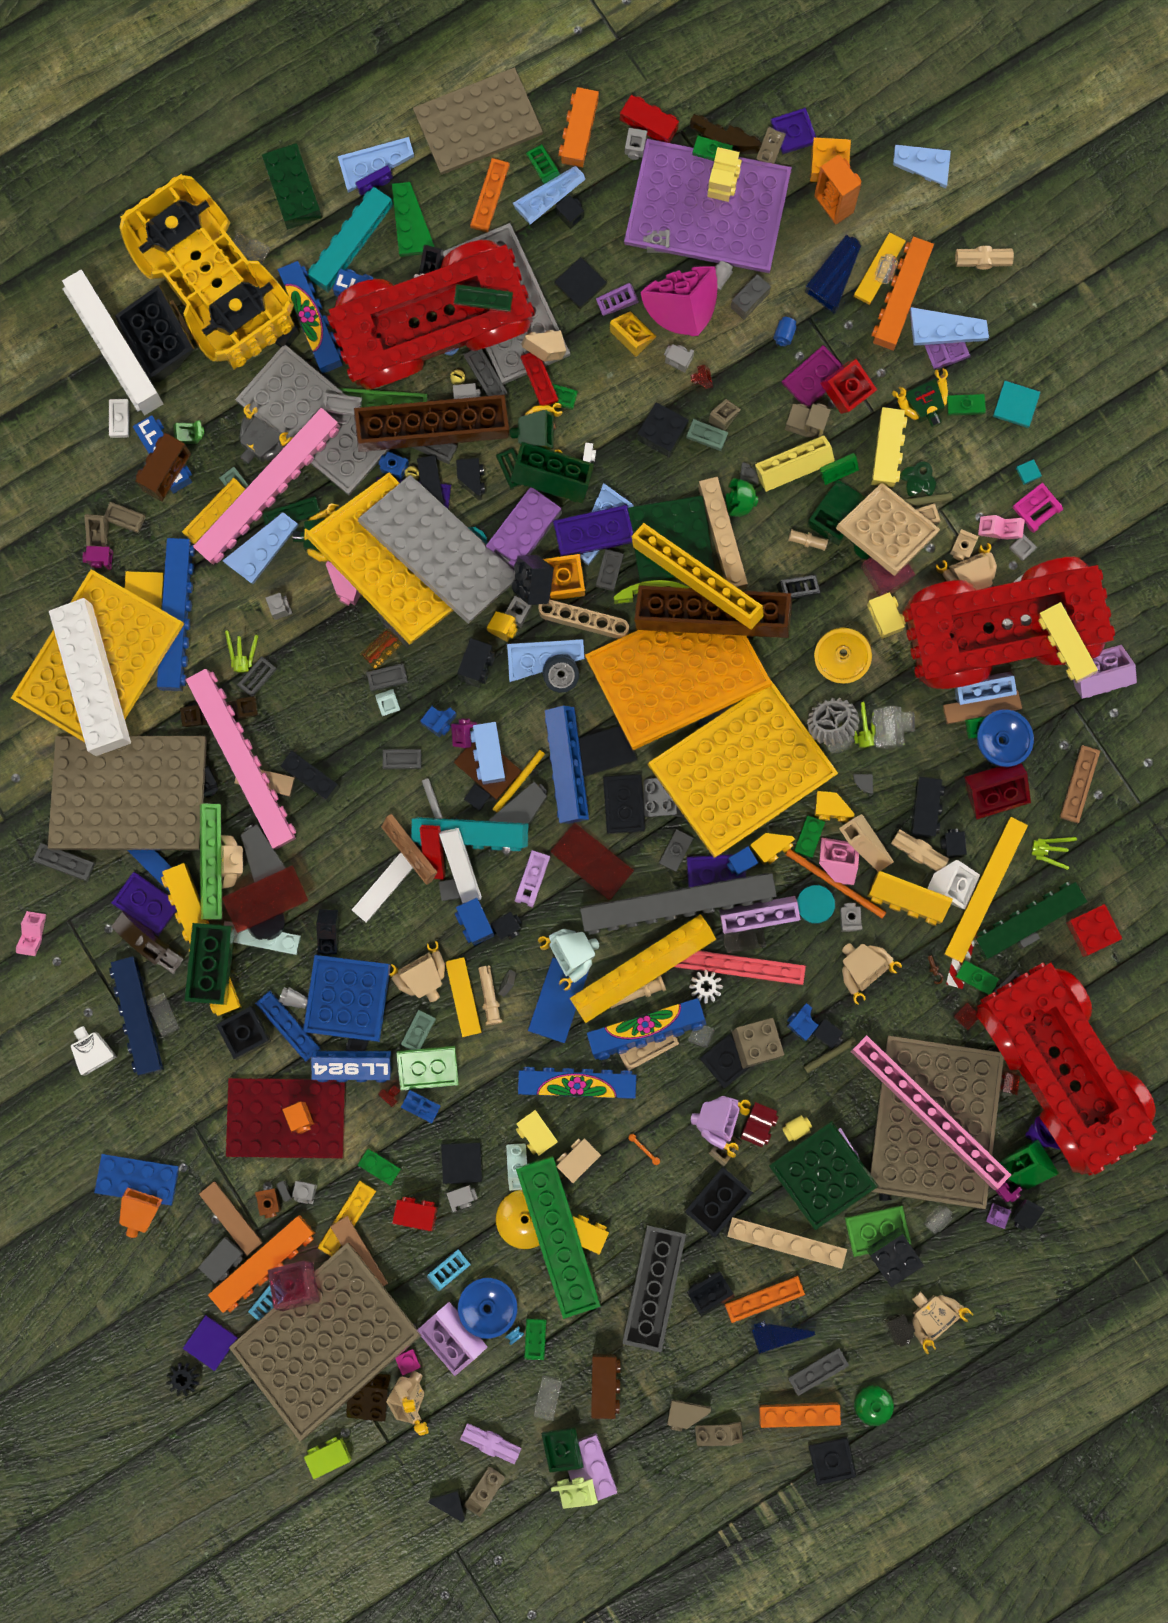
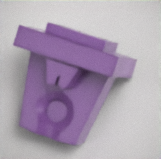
(998, 1216)

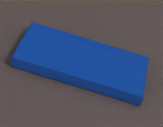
(554, 1008)

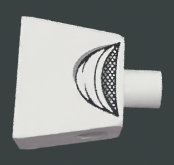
(90, 1051)

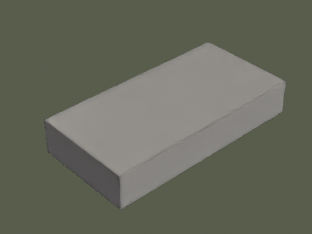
(341, 404)

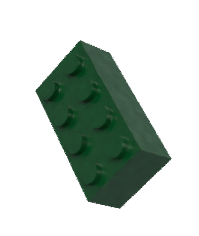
(292, 186)
(552, 472)
(209, 963)

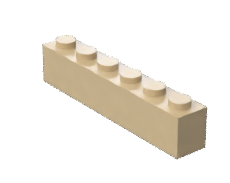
(722, 533)
(786, 1242)

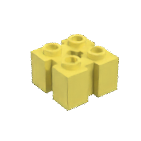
(724, 174)

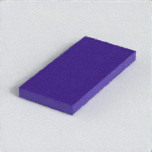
(593, 531)

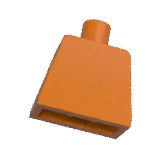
(138, 1211)

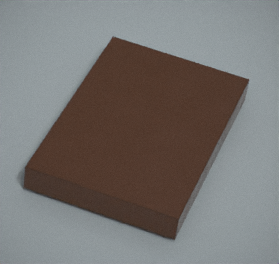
(468, 765)

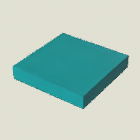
(1016, 404)

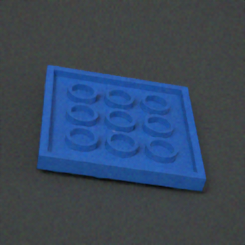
(347, 998)

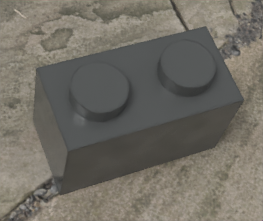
(750, 297)
(222, 1260)

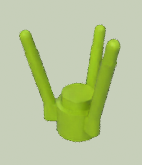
(240, 663)
(865, 738)
(1040, 849)

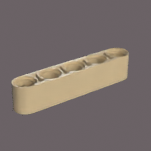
(591, 625)

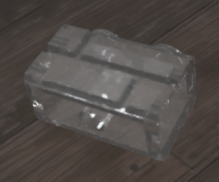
(888, 727)
(547, 1397)

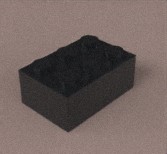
(718, 1202)

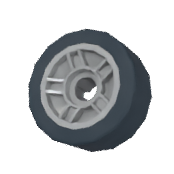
(557, 682)

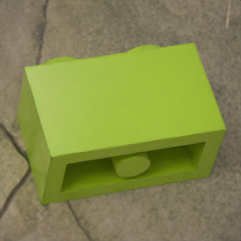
(328, 1457)

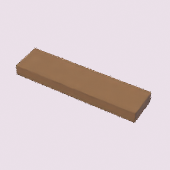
(958, 713)
(1079, 784)
(409, 849)
(231, 1218)
(347, 1233)

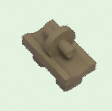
(771, 146)

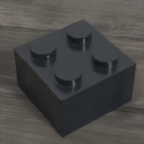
(662, 430)
(532, 579)
(475, 663)
(243, 1033)
(894, 1257)

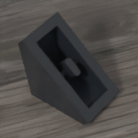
(431, 259)
(450, 1503)

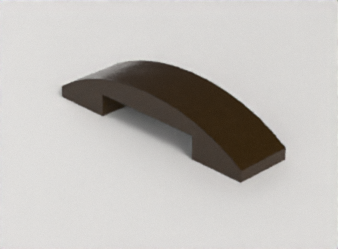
(243, 709)

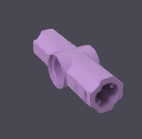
(490, 1443)

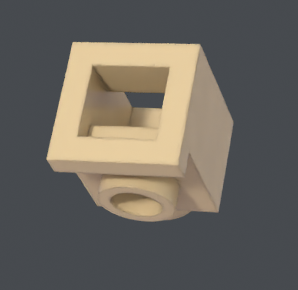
(966, 538)

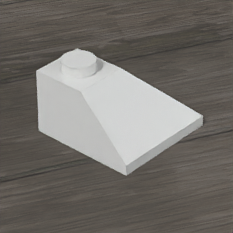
(955, 882)

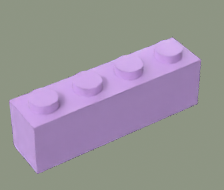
(759, 915)

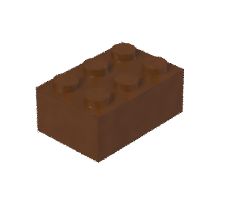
(163, 467)
(605, 1386)

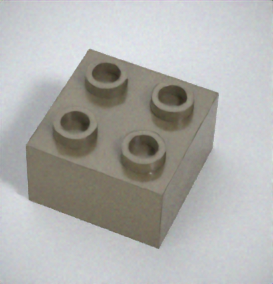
(757, 1043)

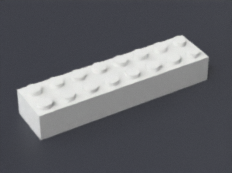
(111, 343)
(89, 677)

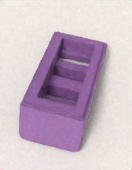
(620, 305)

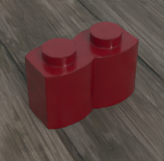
(758, 1124)

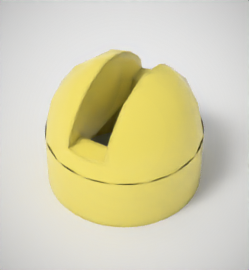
(456, 380)
(413, 469)

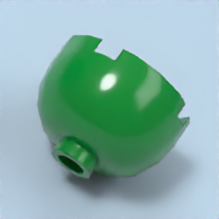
(741, 498)
(873, 1405)

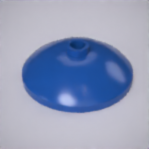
(1016, 735)
(491, 1293)

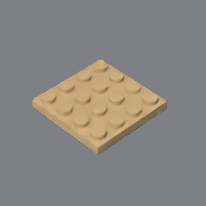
(888, 529)

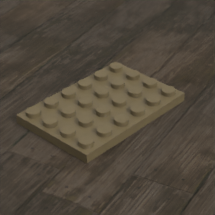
(477, 121)

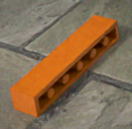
(903, 293)
(256, 1268)

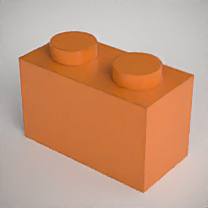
(298, 1117)

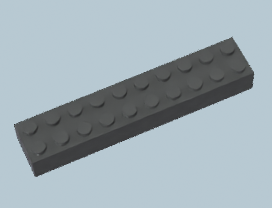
(678, 901)

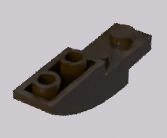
(733, 136)
(147, 944)

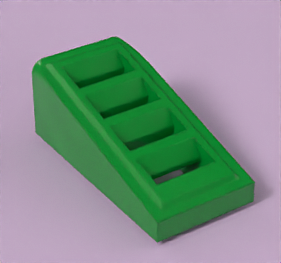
(547, 174)

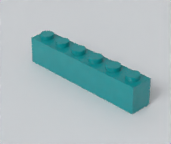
(350, 239)
(479, 832)

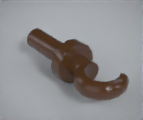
(934, 969)

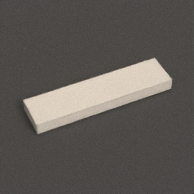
(460, 865)
(382, 888)

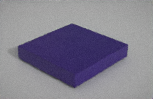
(797, 130)
(210, 1343)

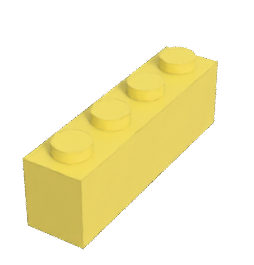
(888, 447)
(794, 463)
(1068, 642)

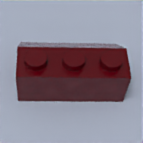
(998, 790)

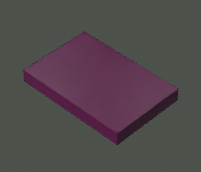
(806, 379)

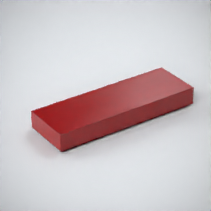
(539, 379)
(432, 848)

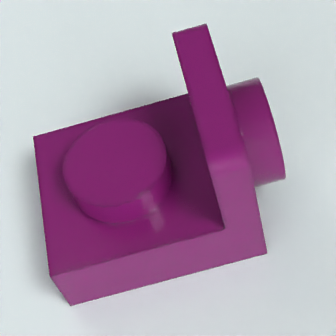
(461, 733)
(1006, 1195)

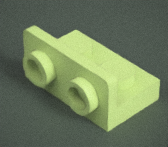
(576, 1493)

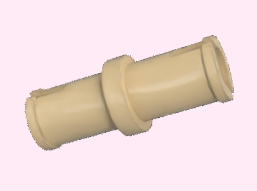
(808, 539)

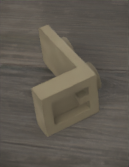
(719, 1434)
(484, 1491)

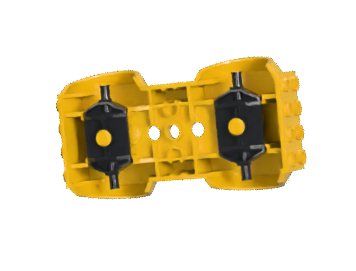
(224, 321)

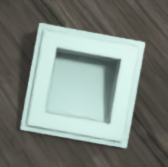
(387, 702)

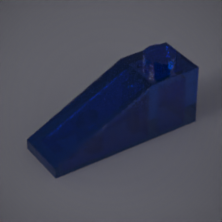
(774, 1335)

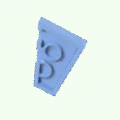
(926, 162)

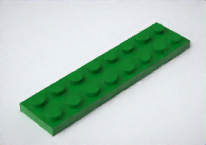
(558, 1237)

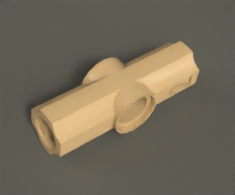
(984, 257)
(919, 851)

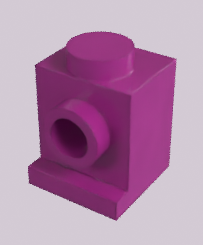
(98, 556)

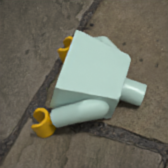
(572, 952)

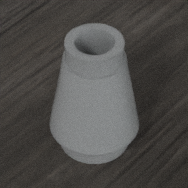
(723, 272)
(292, 998)

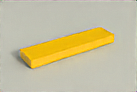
(869, 285)
(213, 511)
(463, 997)
(353, 1208)

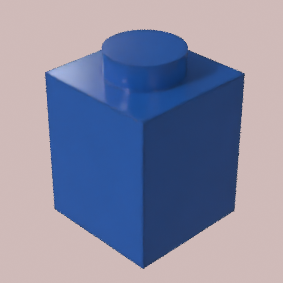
(741, 861)

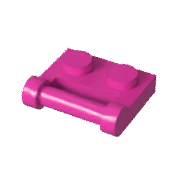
(1035, 501)

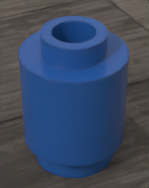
(785, 331)

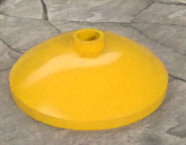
(838, 666)
(510, 1225)

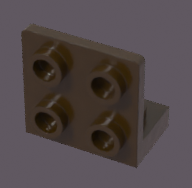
(371, 1400)

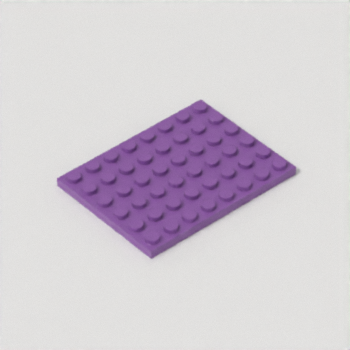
(674, 198)

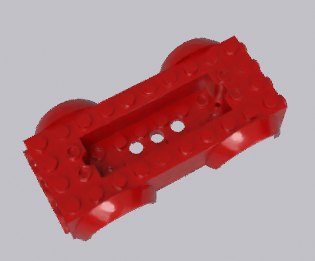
(376, 315)
(950, 618)
(1111, 1107)

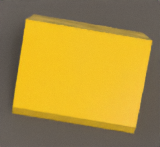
(631, 333)

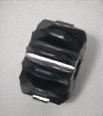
(179, 1385)

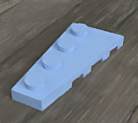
(367, 161)
(543, 198)
(942, 328)
(607, 499)
(260, 549)
(529, 658)

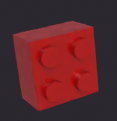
(848, 386)
(1094, 930)
(415, 1214)

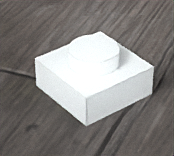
(589, 453)

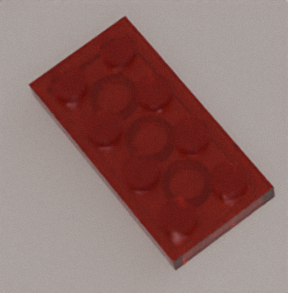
(592, 861)
(265, 899)

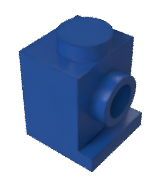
(398, 469)

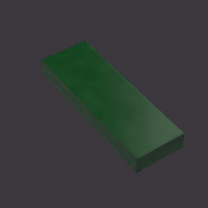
(483, 298)
(296, 511)

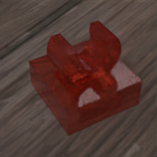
(703, 377)
(966, 1016)
(1011, 1083)
(389, 1097)

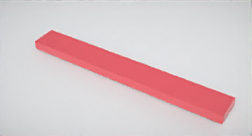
(745, 967)

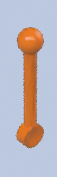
(655, 1160)

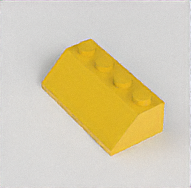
(909, 897)

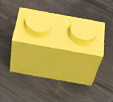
(885, 615)
(536, 1133)

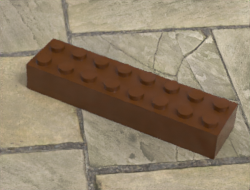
(431, 423)
(690, 612)

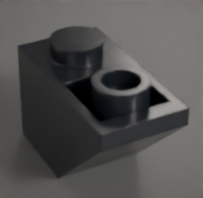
(469, 476)
(327, 931)

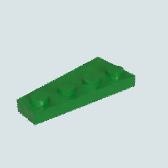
(410, 223)

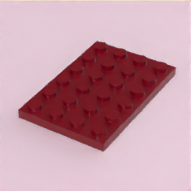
(261, 1130)

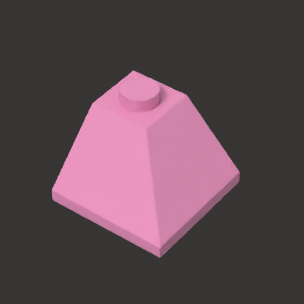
(343, 588)
(839, 860)

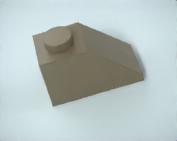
(685, 1414)

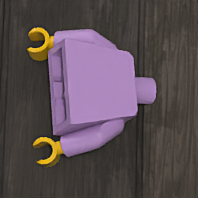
(718, 1121)

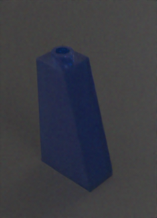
(832, 278)

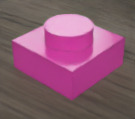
(408, 1362)

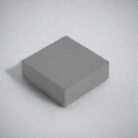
(1023, 548)

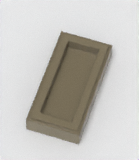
(124, 517)

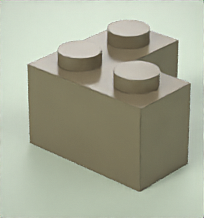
(808, 421)

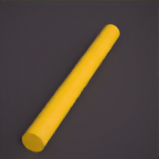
(519, 780)

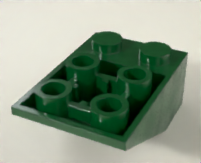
(833, 510)

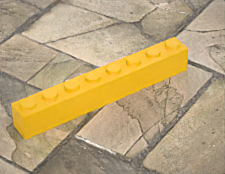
(697, 576)
(188, 906)
(643, 968)

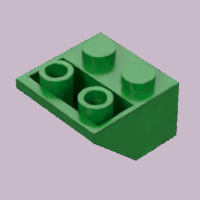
(1029, 1165)

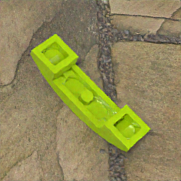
(626, 595)

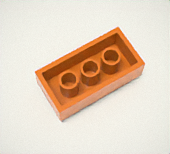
(837, 188)

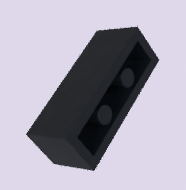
(310, 776)
(927, 807)

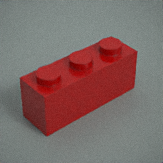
(649, 118)

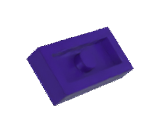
(378, 178)

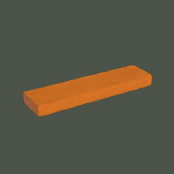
(490, 195)
(764, 1299)

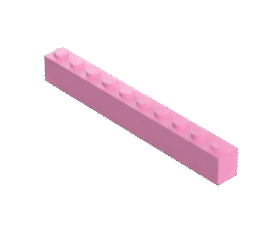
(267, 486)
(240, 758)
(931, 1113)

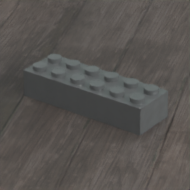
(654, 1288)

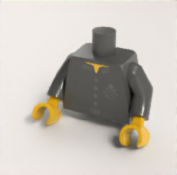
(259, 438)

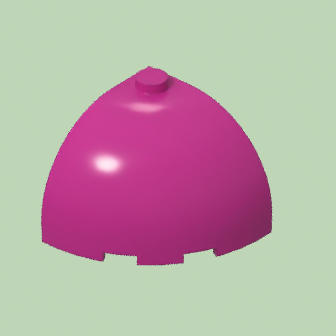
(683, 300)

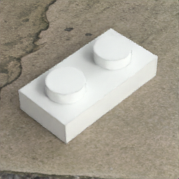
(118, 418)

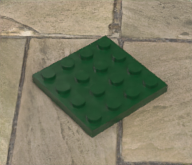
(679, 522)
(823, 1175)

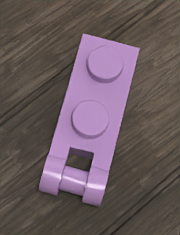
(532, 878)

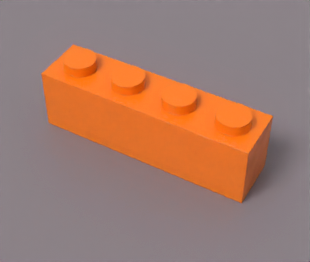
(579, 127)
(799, 1415)

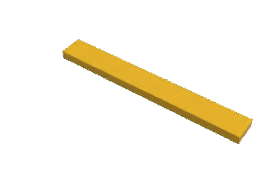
(985, 890)

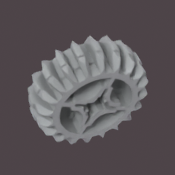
(822, 726)

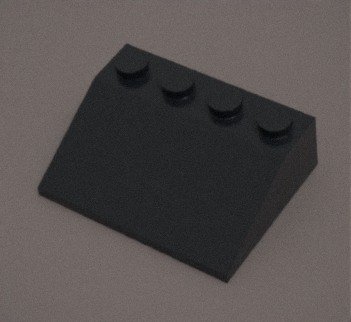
(155, 334)

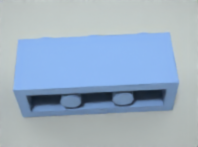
(994, 687)
(488, 753)

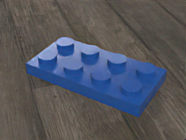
(148, 1177)

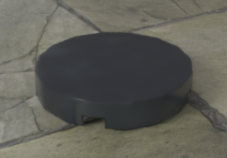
(268, 929)

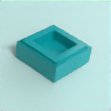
(1028, 472)

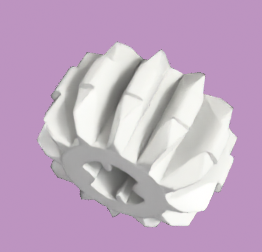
(711, 982)

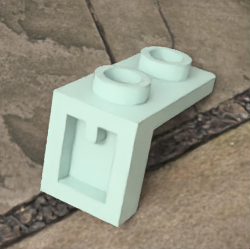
(515, 1158)

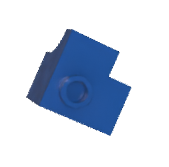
(438, 721)
(802, 1023)

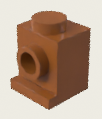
(272, 1196)

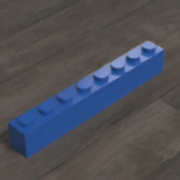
(177, 604)

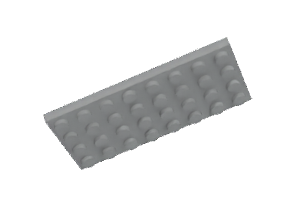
(507, 354)
(288, 396)
(438, 548)

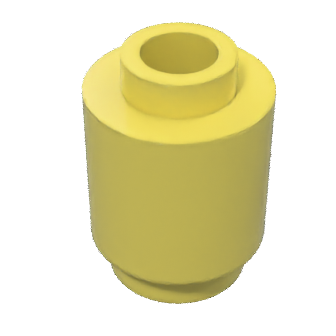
(797, 1128)

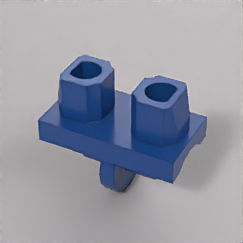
(420, 1106)

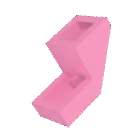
(1001, 528)
(32, 932)

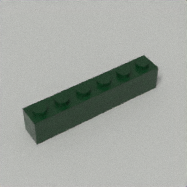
(1033, 919)

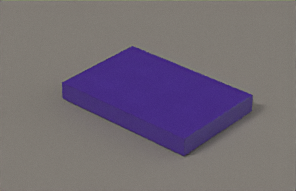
(709, 870)
(145, 903)

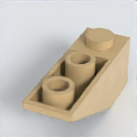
(866, 843)

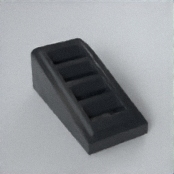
(781, 586)

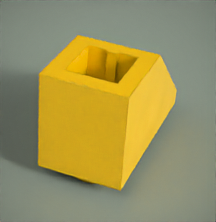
(502, 626)
(831, 805)
(770, 845)
(590, 1236)

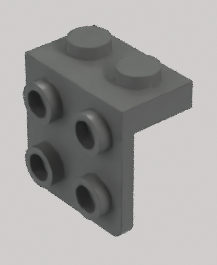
(658, 801)

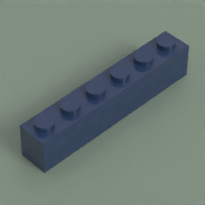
(136, 1015)

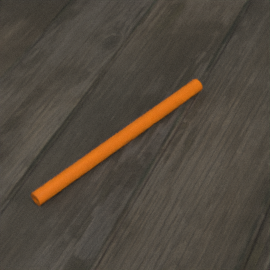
(841, 887)

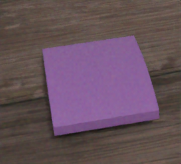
(946, 354)

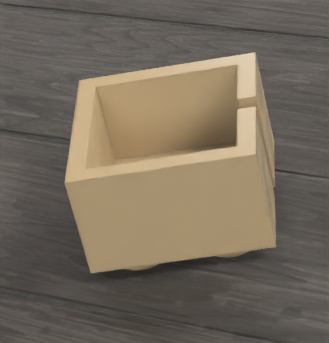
(577, 1160)

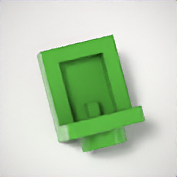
(189, 432)

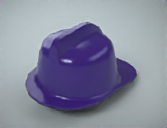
(1040, 1132)

